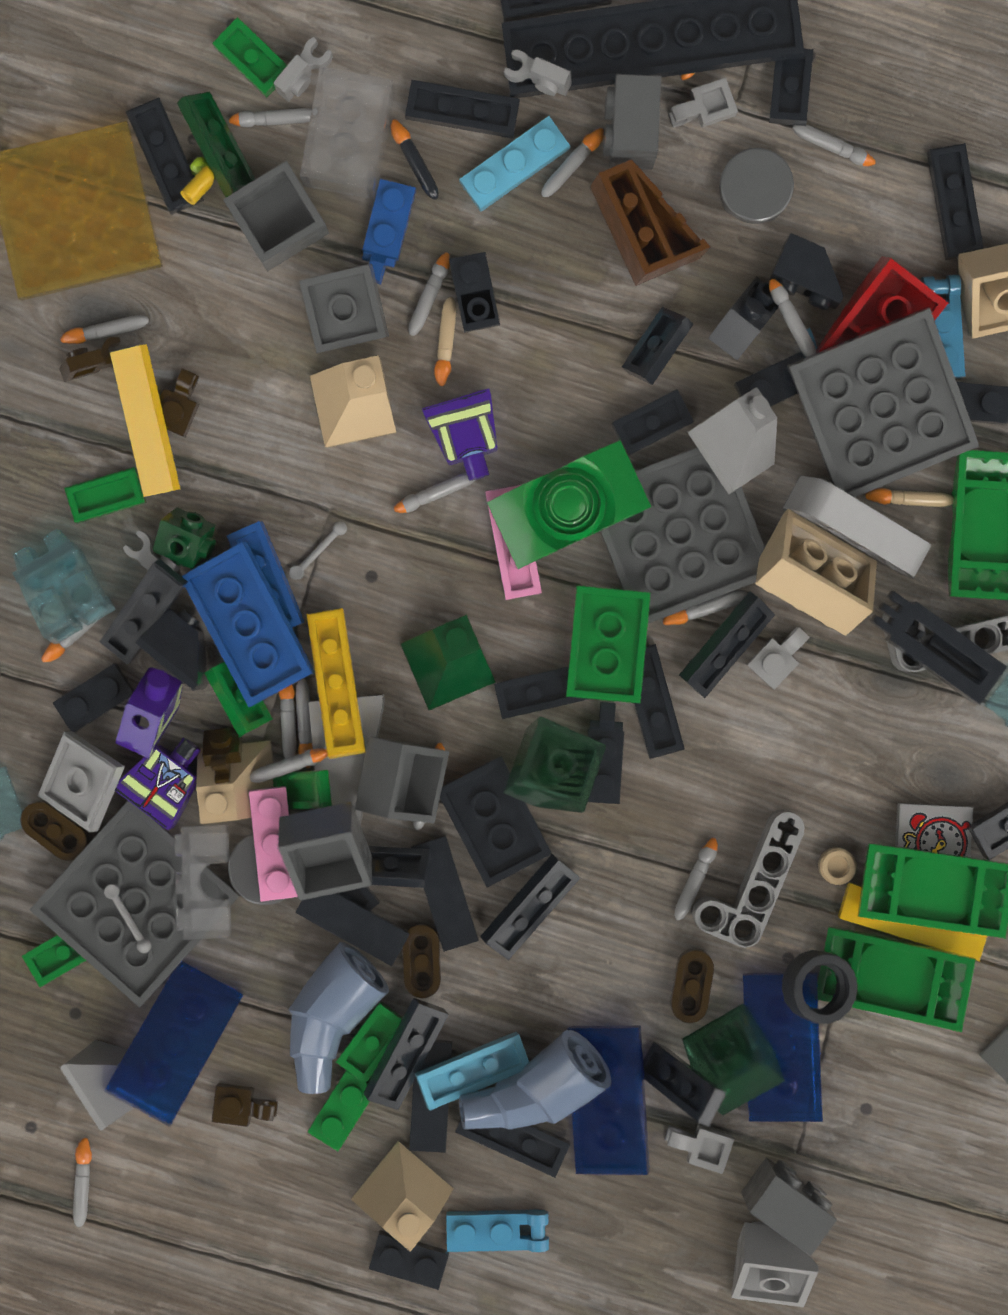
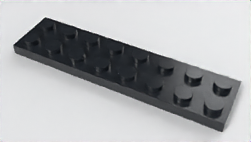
(655, 39)

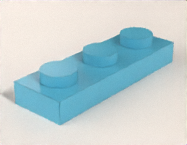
(514, 163)
(472, 1070)

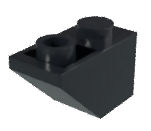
(806, 270)
(474, 292)
(745, 319)

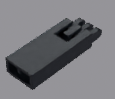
(948, 652)

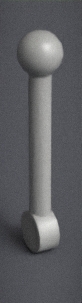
(297, 572)
(112, 892)

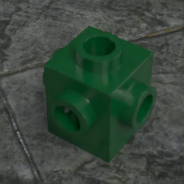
(185, 538)

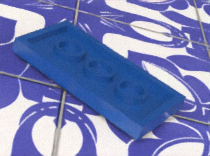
(247, 624)

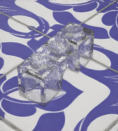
(201, 914)

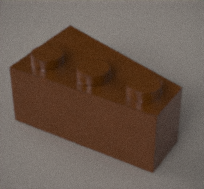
(643, 224)

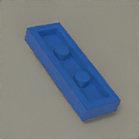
(267, 559)

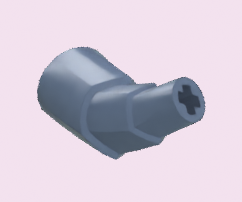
(328, 1007)
(546, 1089)

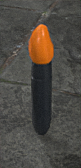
(416, 162)

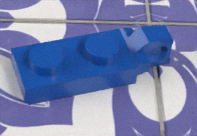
(387, 226)

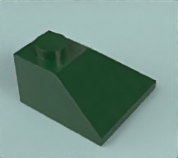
(447, 662)

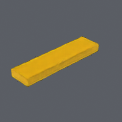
(145, 420)
(336, 683)
(953, 941)

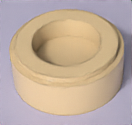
(837, 866)

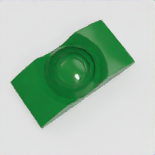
(569, 504)
(979, 527)
(935, 890)
(901, 978)

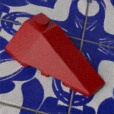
(881, 298)

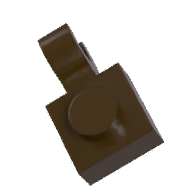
(84, 363)
(177, 406)
(220, 750)
(236, 1105)

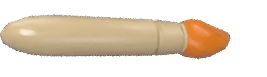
(446, 336)
(913, 498)

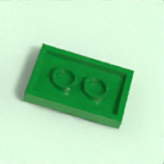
(608, 644)

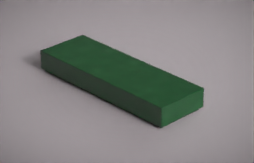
(216, 142)

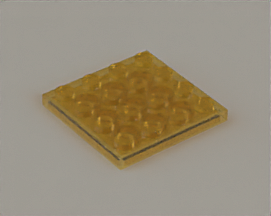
(75, 212)

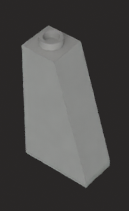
(347, 770)

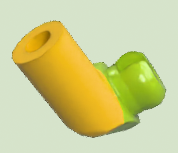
(200, 183)

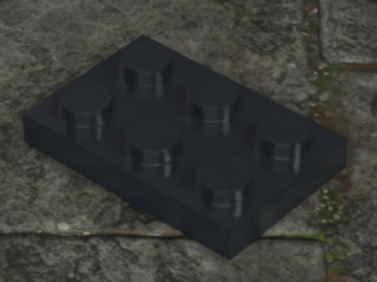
(492, 824)

